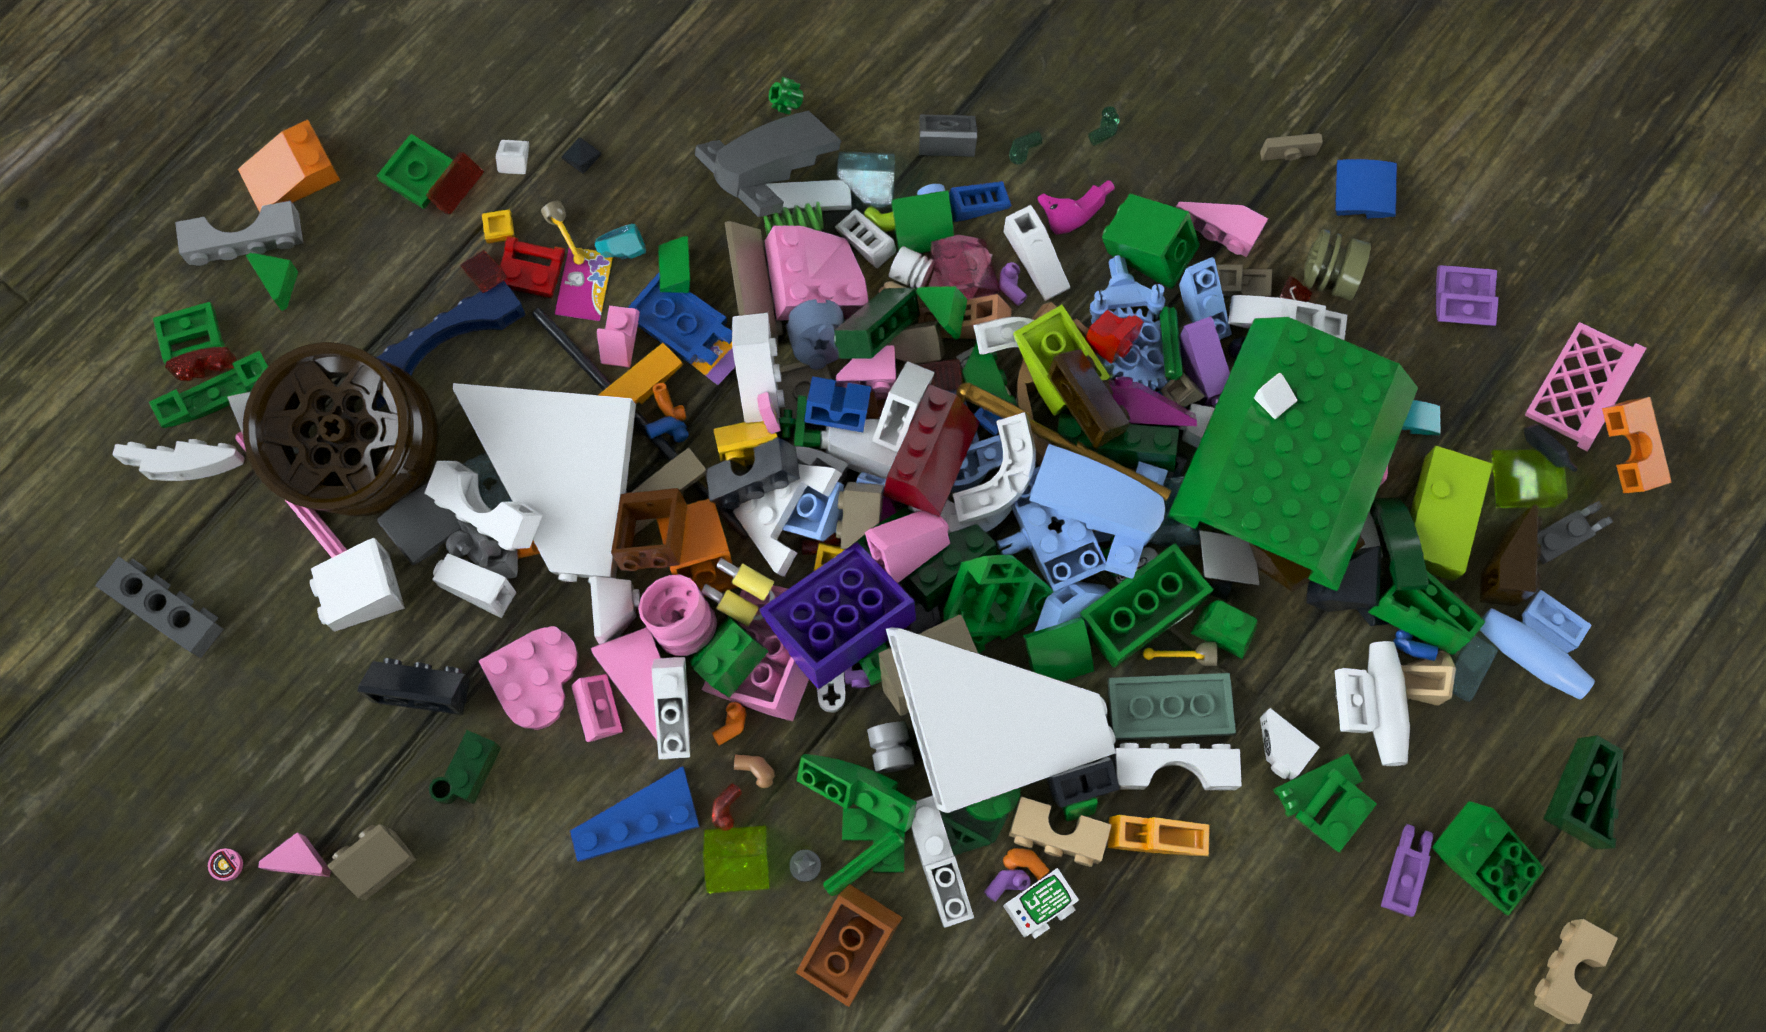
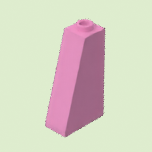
(629, 666)

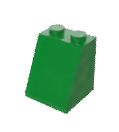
(1152, 238)

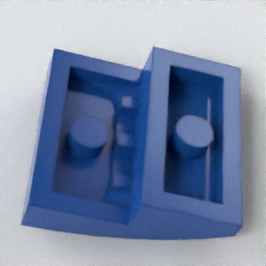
(1366, 188)

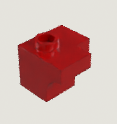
(1113, 335)

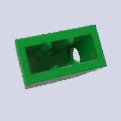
(1226, 626)

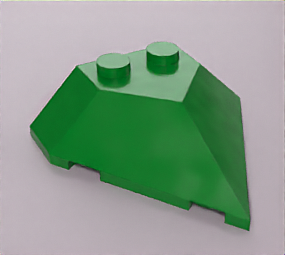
(995, 597)

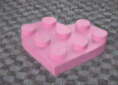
(531, 676)

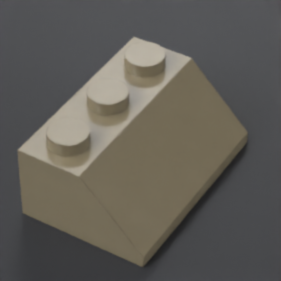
(950, 632)

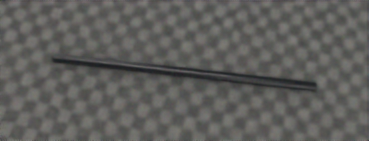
(602, 381)

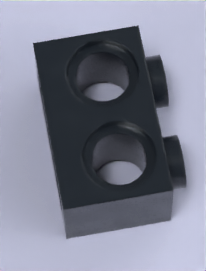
(1083, 782)

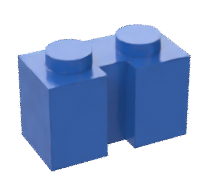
(837, 405)

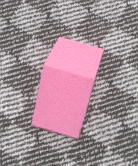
(297, 857)

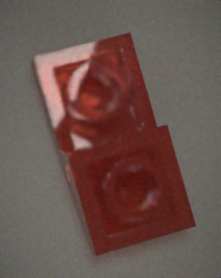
(194, 363)

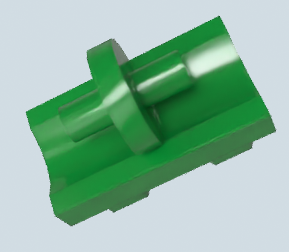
(803, 437)

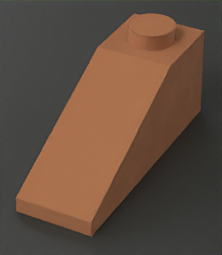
(977, 311)

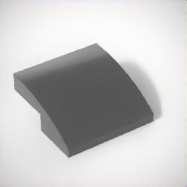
(418, 525)

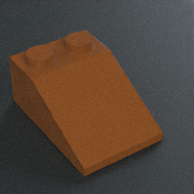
(848, 944)

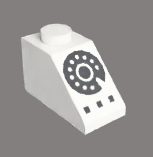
(1285, 745)

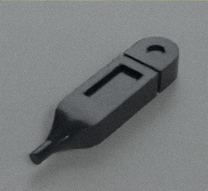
(1548, 447)

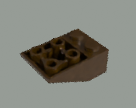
(1512, 569)

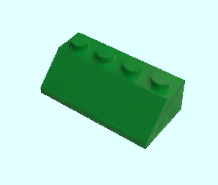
(1145, 605)

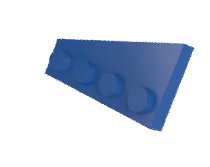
(643, 817)

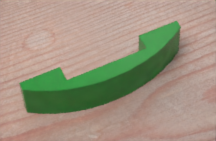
(210, 395)

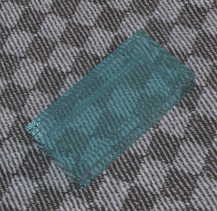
(1472, 667)

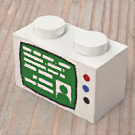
(1042, 903)

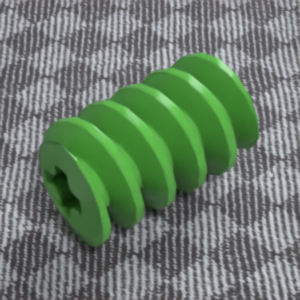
(809, 218)

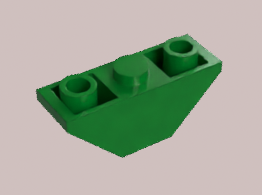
(984, 373)

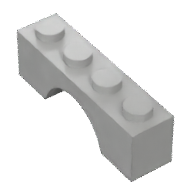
(274, 228)

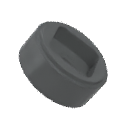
(805, 865)

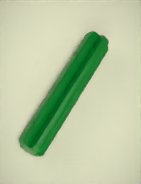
(1171, 343)
(863, 863)

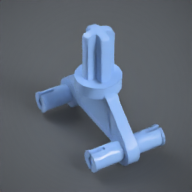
(1125, 293)

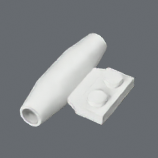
(1377, 702)

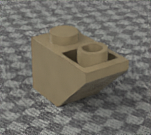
(861, 511)

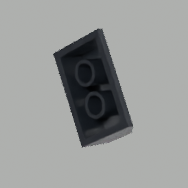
(415, 686)

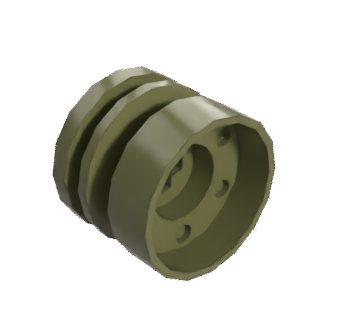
(1336, 264)

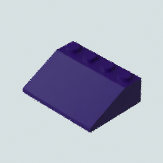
(838, 614)

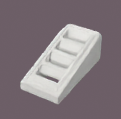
(879, 250)

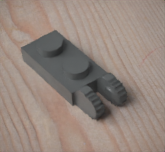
(1569, 532)

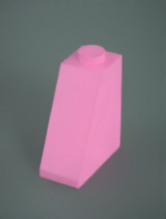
(907, 542)

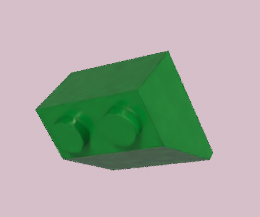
(728, 657)

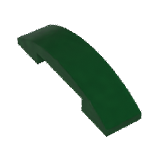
(1402, 543)

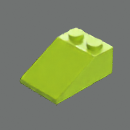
(1045, 339)

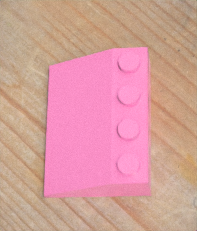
(777, 681)

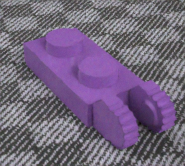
(1407, 873)

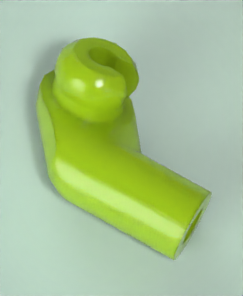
(883, 221)

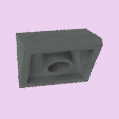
(947, 135)

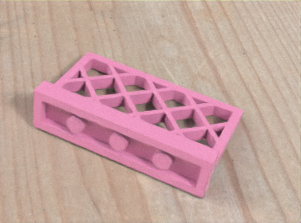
(1610, 390)

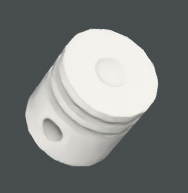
(911, 268)

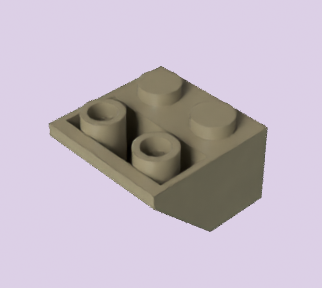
(371, 861)

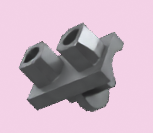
(471, 542)

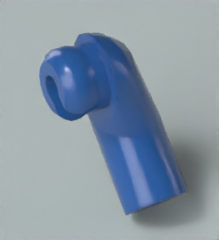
(670, 426)
(1415, 649)

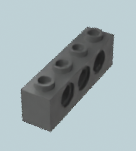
(119, 584)

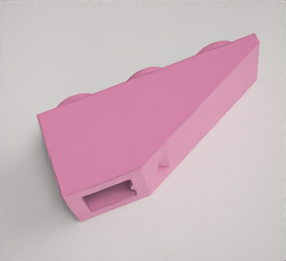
(1227, 224)

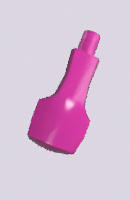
(1067, 214)

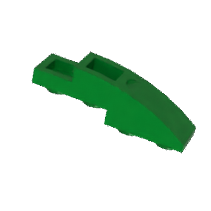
(857, 785)

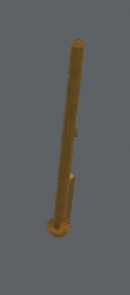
(1004, 409)

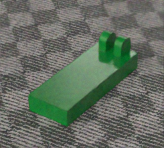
(1300, 791)

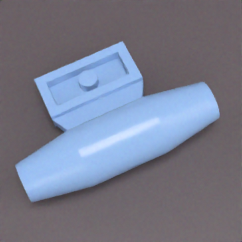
(1543, 642)

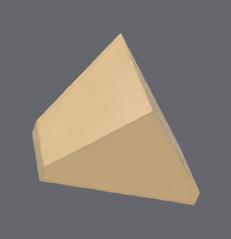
(1430, 680)

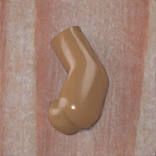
(758, 766)

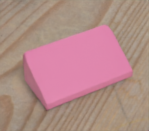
(596, 707)

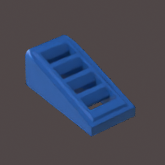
(963, 209)

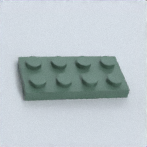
(1171, 706)

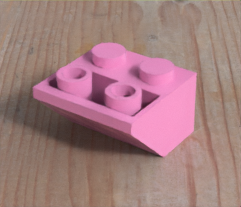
(875, 372)

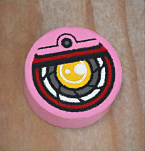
(225, 864)

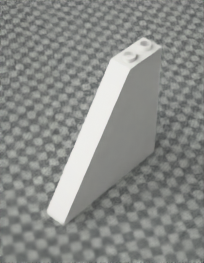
(562, 460)
(992, 723)

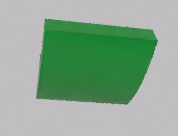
(922, 220)
(1060, 650)

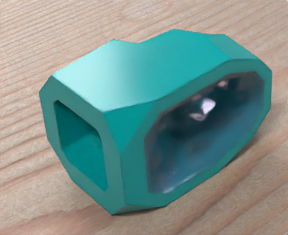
(621, 243)

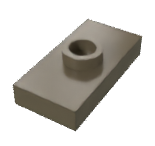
(1291, 147)

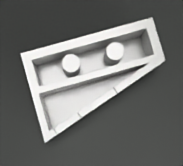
(755, 364)

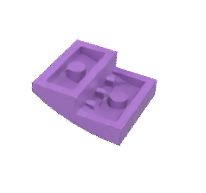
(1466, 295)

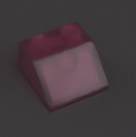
(964, 264)

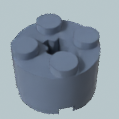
(812, 332)

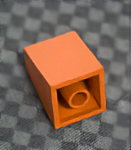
(702, 547)

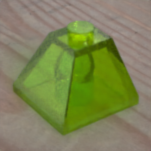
(1527, 479)

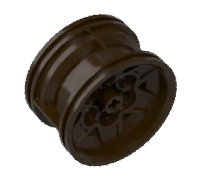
(275, 426)

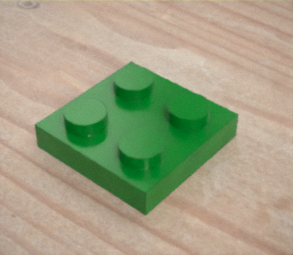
(414, 170)

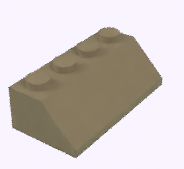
(751, 273)

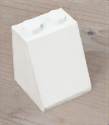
(356, 586)

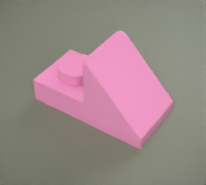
(618, 337)

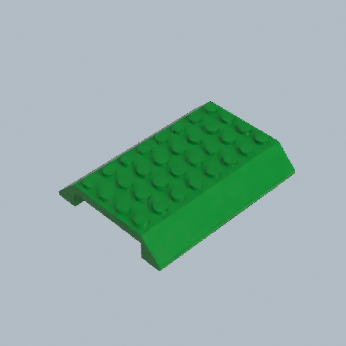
(1313, 471)

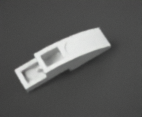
(1246, 308)
(186, 462)
(940, 864)

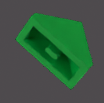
(276, 275)
(947, 306)

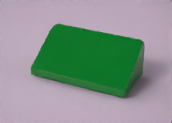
(674, 266)

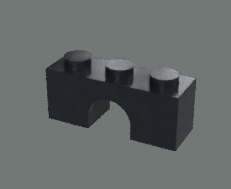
(773, 469)

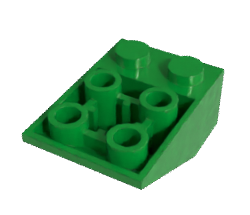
(1488, 856)

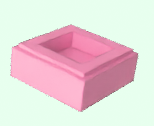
(768, 413)

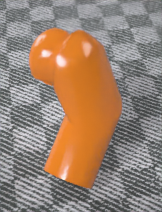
(665, 403)
(1025, 858)

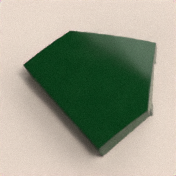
(968, 832)

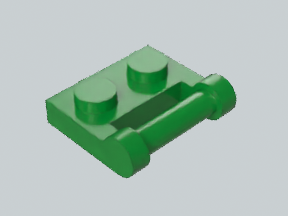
(185, 326)
(1343, 816)

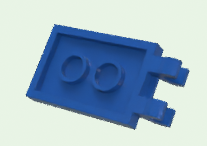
(681, 322)

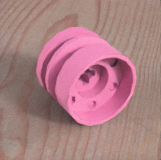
(677, 615)

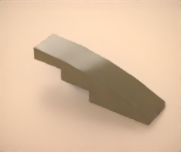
(678, 473)

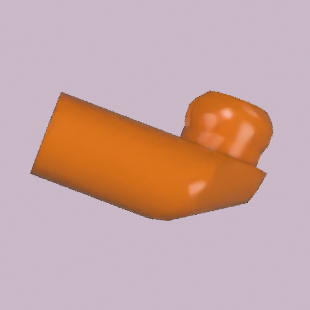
(734, 723)

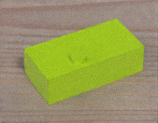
(1449, 509)

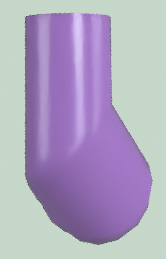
(1009, 281)
(1007, 881)

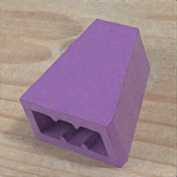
(1204, 359)

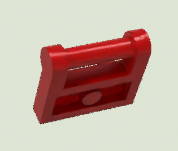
(530, 276)

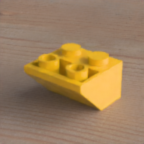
(739, 440)

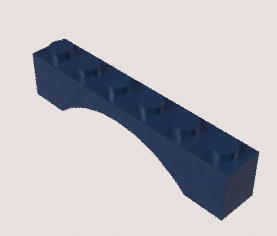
(482, 311)

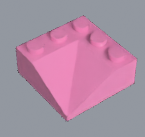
(813, 266)

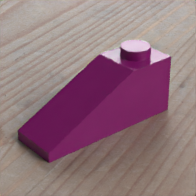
(1148, 406)

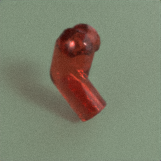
(721, 807)

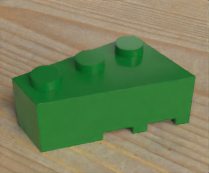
(1430, 615)

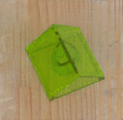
(736, 859)

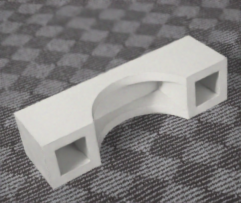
(456, 489)
(1215, 767)

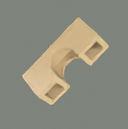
(1032, 827)
(1559, 991)

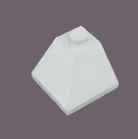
(613, 606)

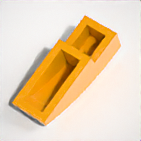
(1158, 835)

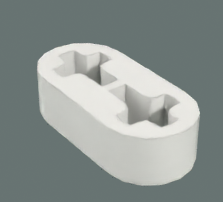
(839, 690)

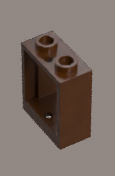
(637, 507)

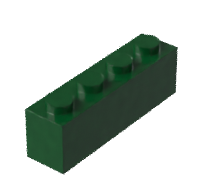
(876, 323)

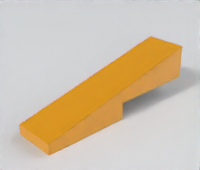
(640, 379)

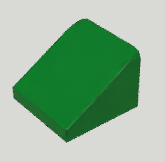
(1084, 808)

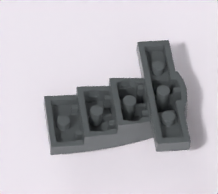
(767, 157)

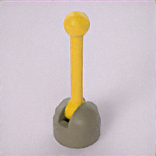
(555, 214)
(1205, 654)

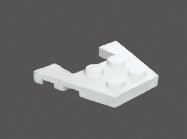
(768, 515)

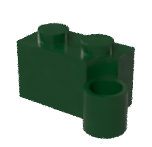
(467, 769)

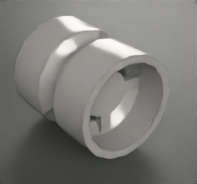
(890, 747)

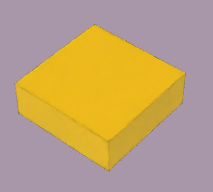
(498, 226)

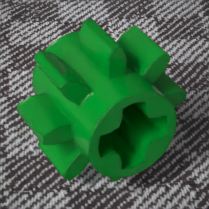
(786, 95)

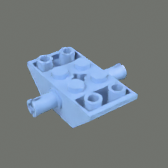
(1059, 556)

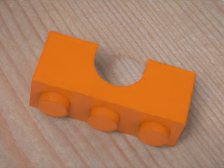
(1647, 462)

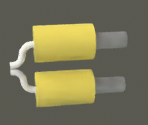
(733, 604)

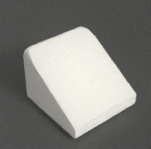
(512, 156)
(1276, 396)

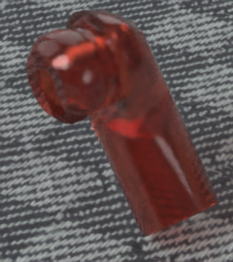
(810, 547)

